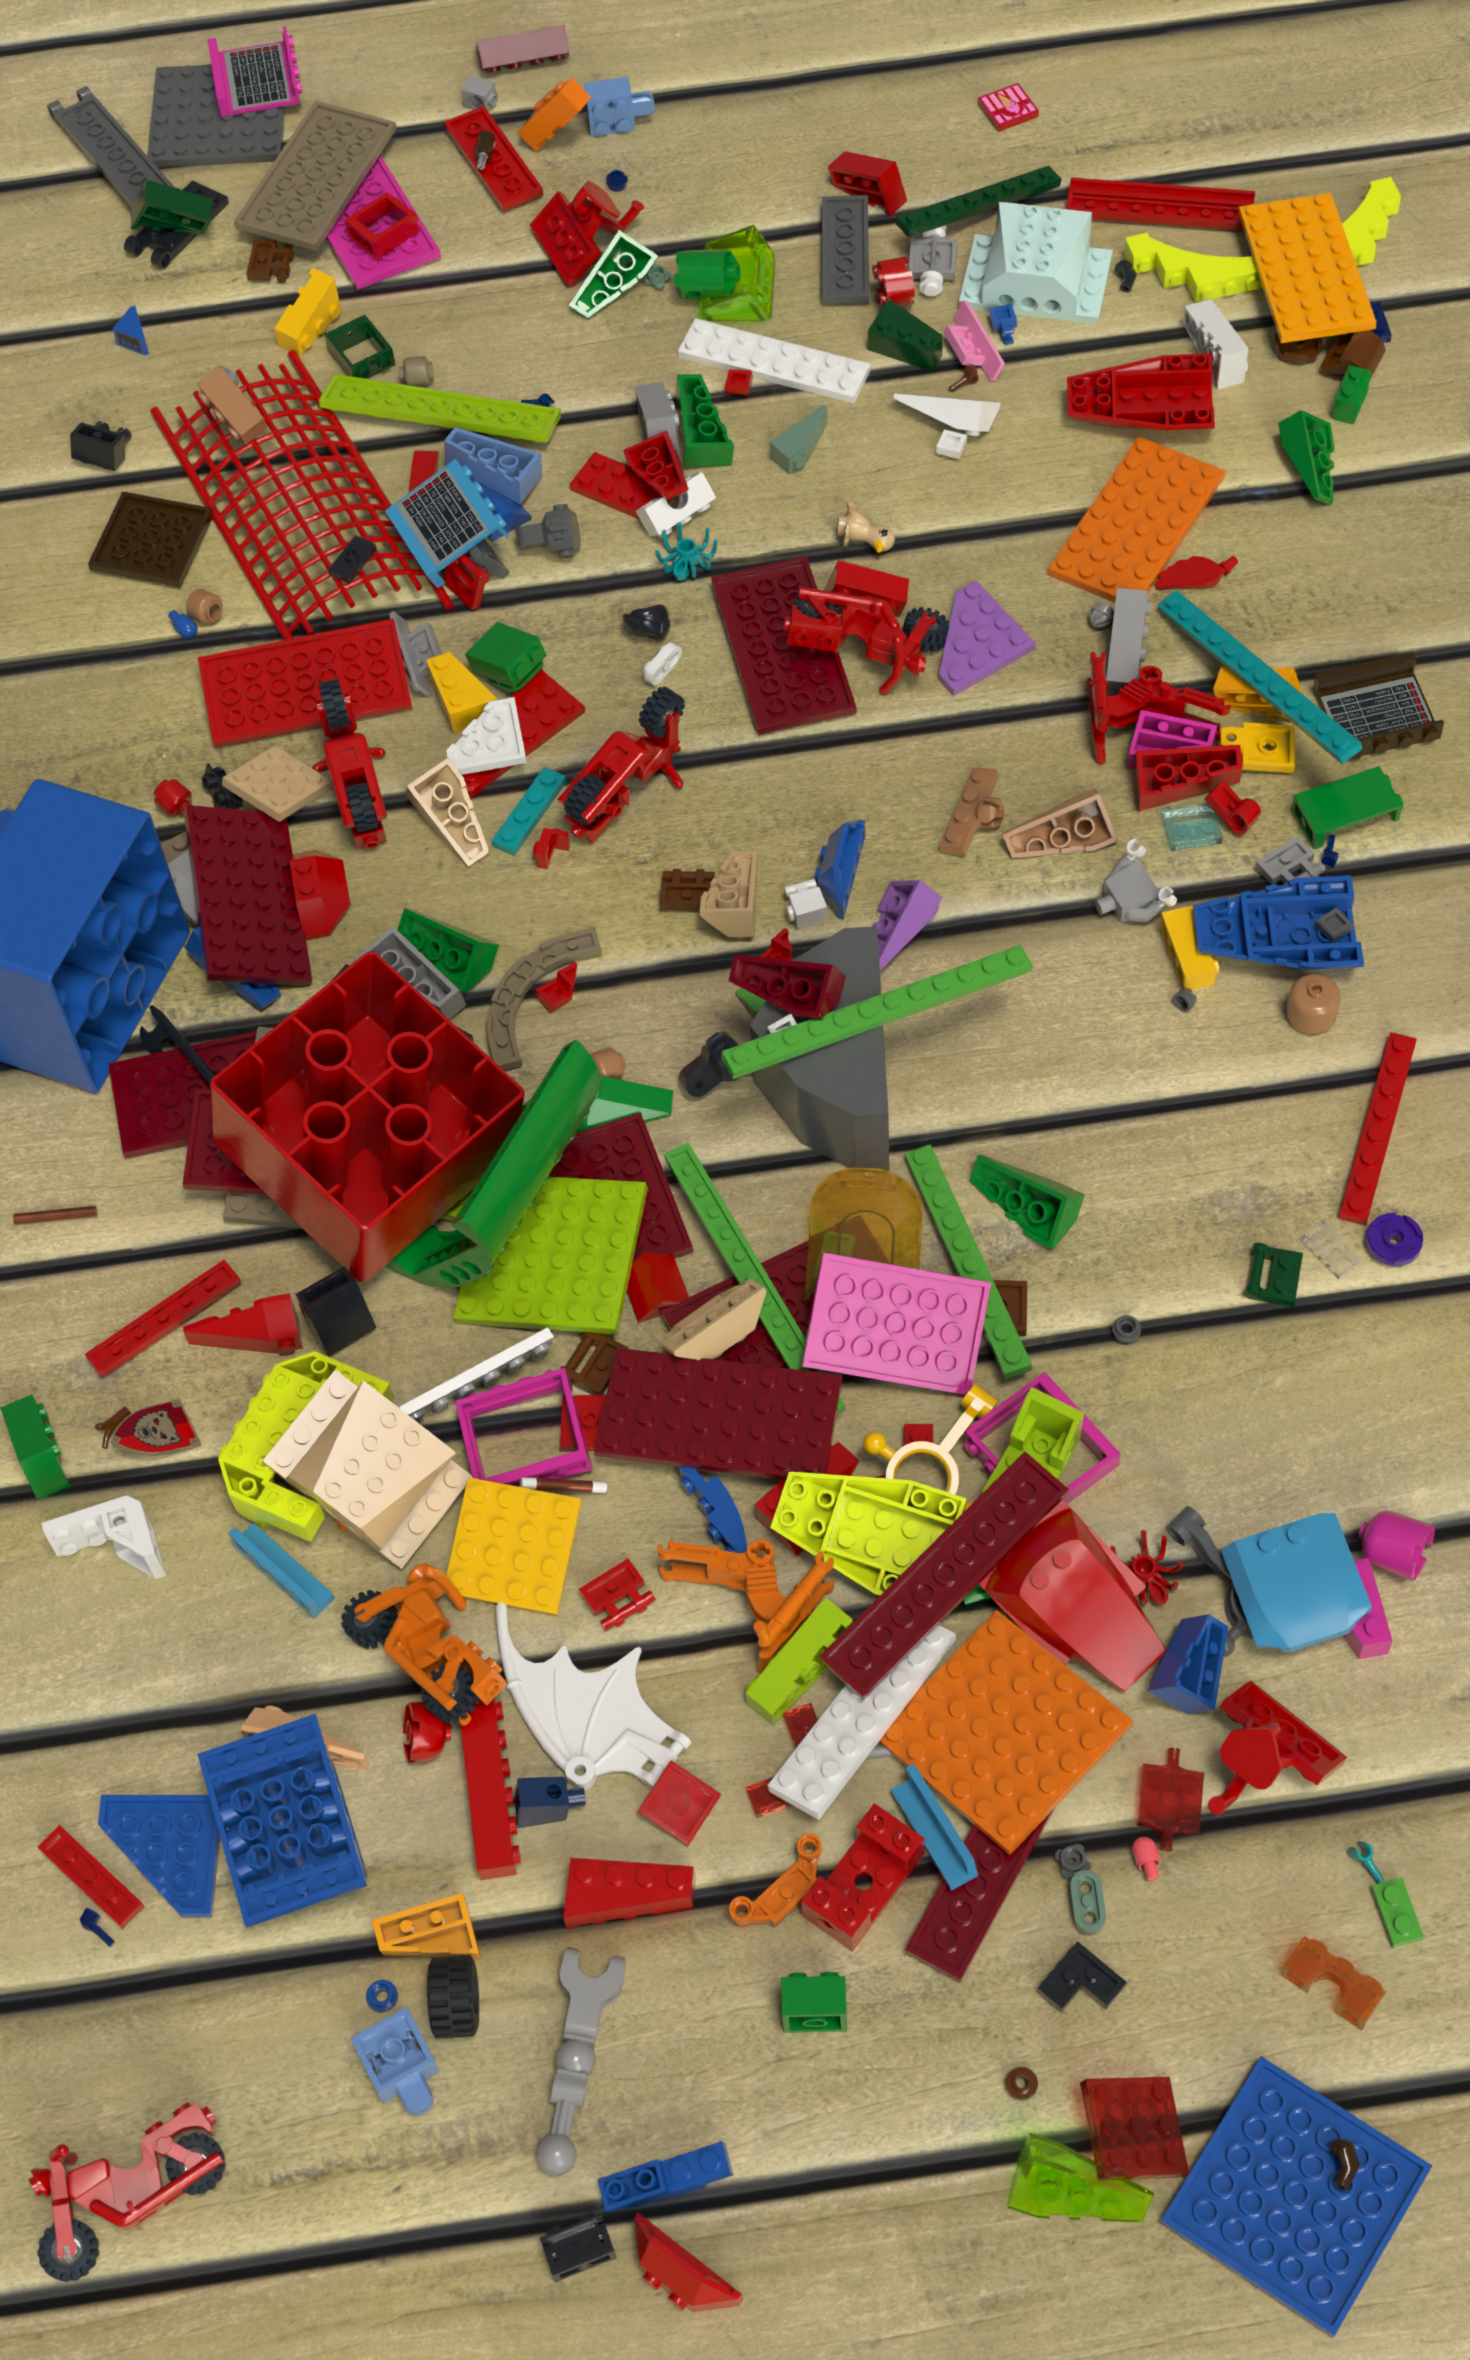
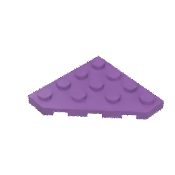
(979, 640)

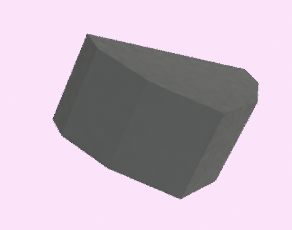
(839, 1092)

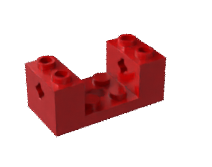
(883, 1852)

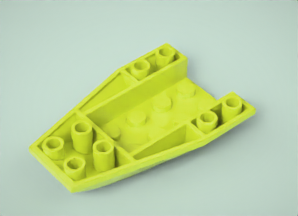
(864, 1522)

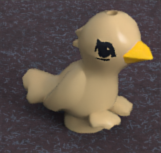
(857, 529)

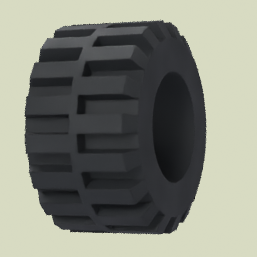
(453, 1996)

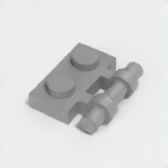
(1286, 860)

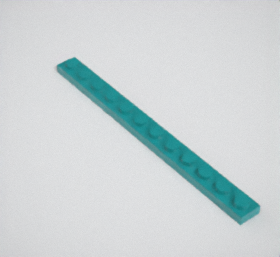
(1260, 677)

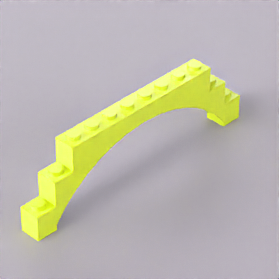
(1223, 276)

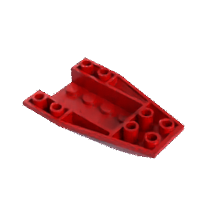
(1146, 394)

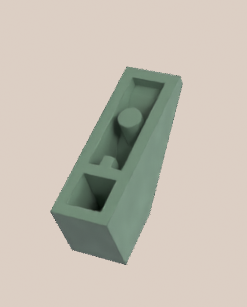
(796, 445)

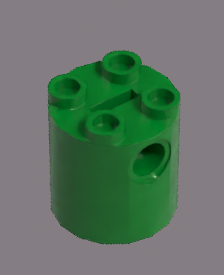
(706, 273)

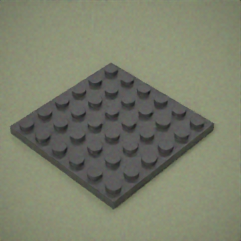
(190, 129)

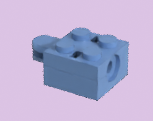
(614, 106)
(400, 2065)

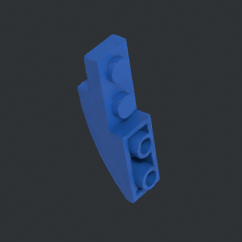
(722, 1514)
(666, 2178)

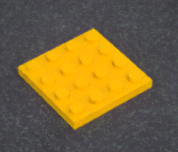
(513, 1545)

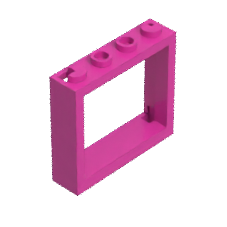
(524, 1390)
(1090, 1436)

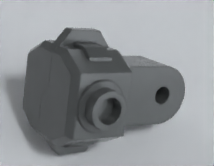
(557, 531)

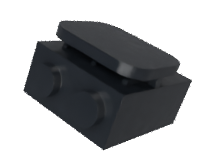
(335, 1310)

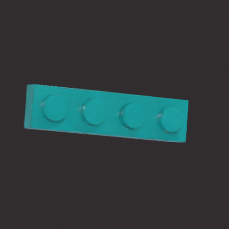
(529, 811)

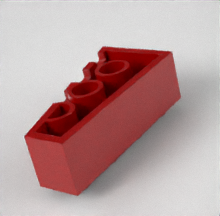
(1184, 772)

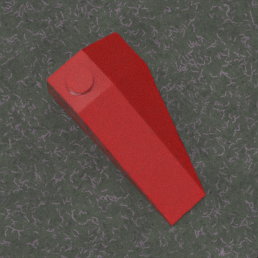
(658, 464)

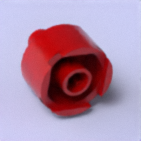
(894, 281)

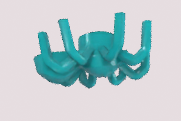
(685, 553)

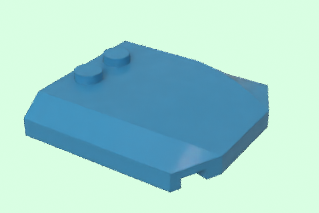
(1297, 1583)

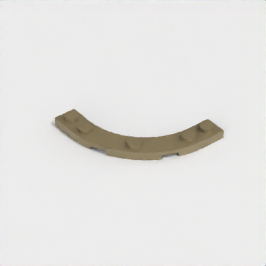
(520, 979)

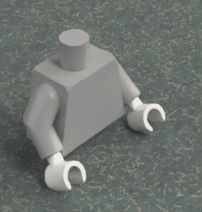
(1131, 891)

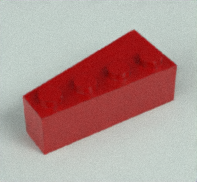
(624, 1890)

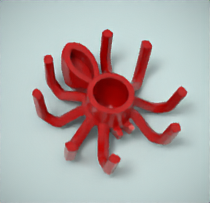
(1146, 1570)

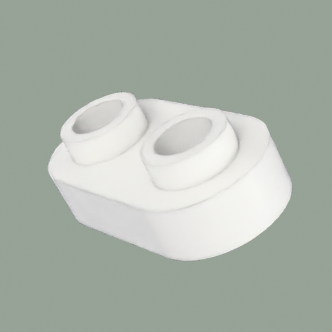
(662, 664)

